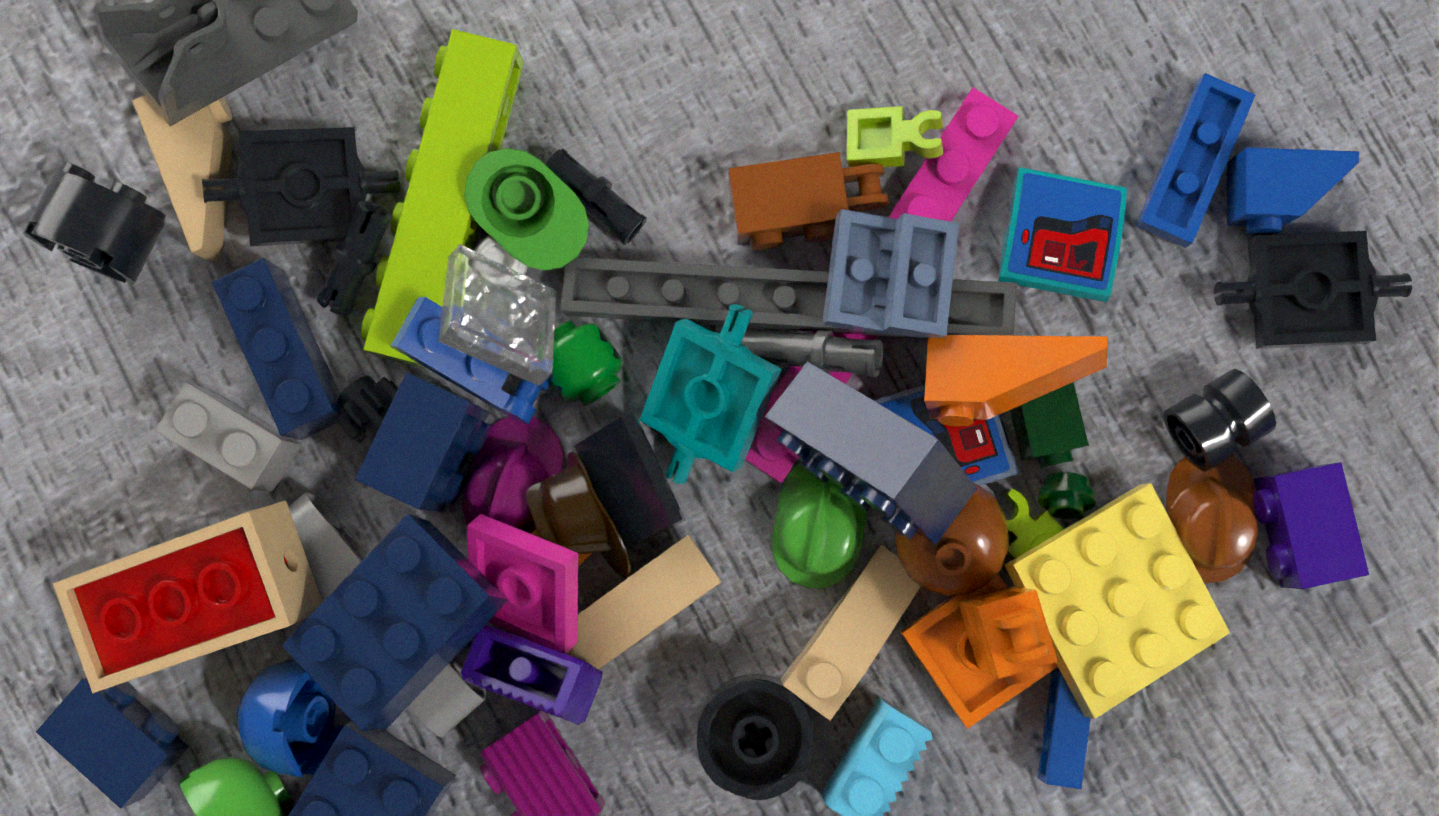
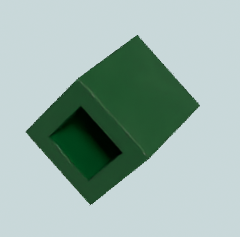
(1050, 427)

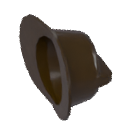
(573, 516)

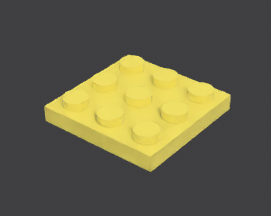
(1119, 599)

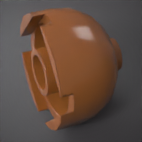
(965, 555)

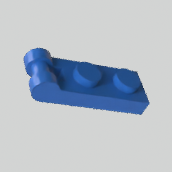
(420, 343)

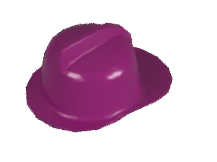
(507, 467)

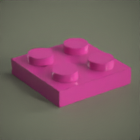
(535, 579)

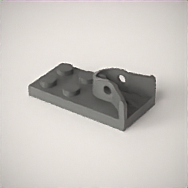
(204, 49)

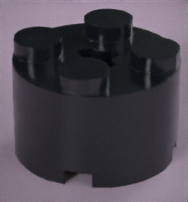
(96, 225)
(741, 766)

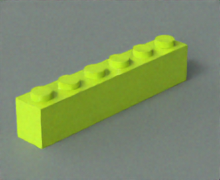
(459, 127)

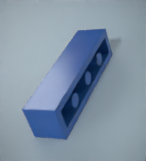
(1063, 737)

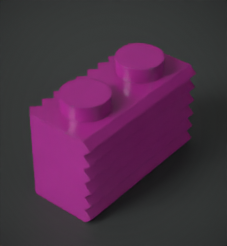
(540, 771)

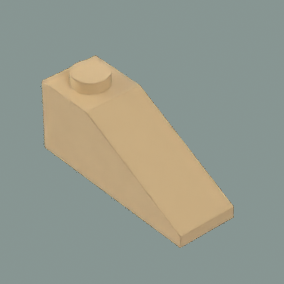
(186, 154)
(851, 634)

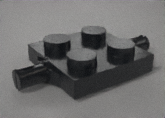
(299, 184)
(1312, 289)

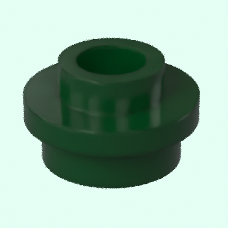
(1066, 495)

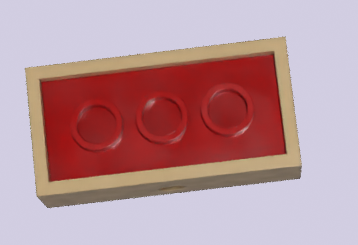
(189, 596)

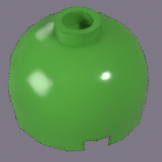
(234, 789)

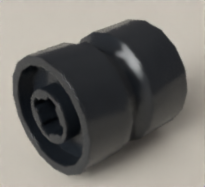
(1227, 414)

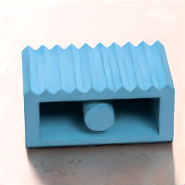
(876, 762)

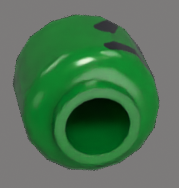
(583, 363)

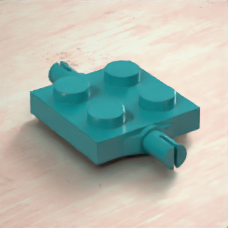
(709, 394)

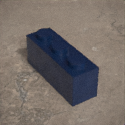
(280, 348)

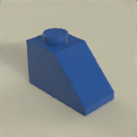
(1280, 185)

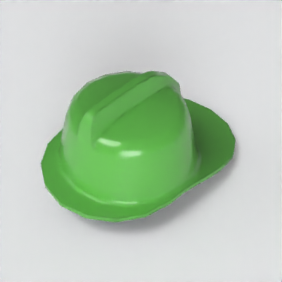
(526, 208)
(816, 531)

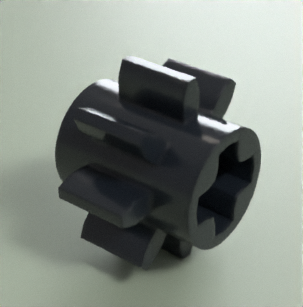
(365, 407)

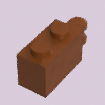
(798, 198)

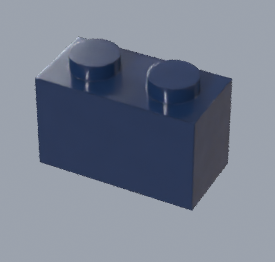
(114, 740)

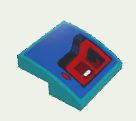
(1063, 234)

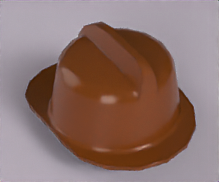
(1214, 516)

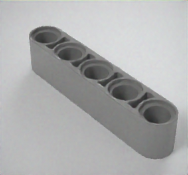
(332, 557)

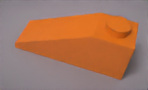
(995, 373)

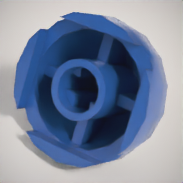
(287, 720)

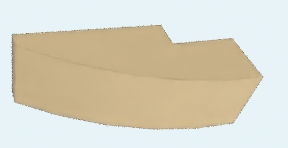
(643, 603)

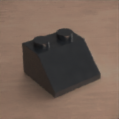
(629, 480)

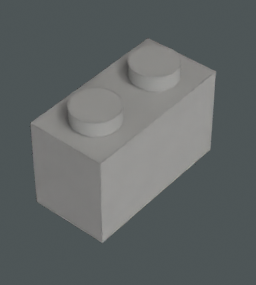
(228, 437)

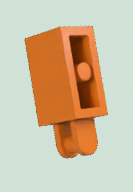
(1009, 634)

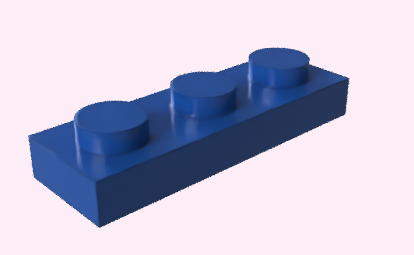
(1195, 160)

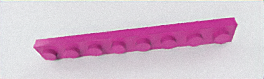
(933, 193)

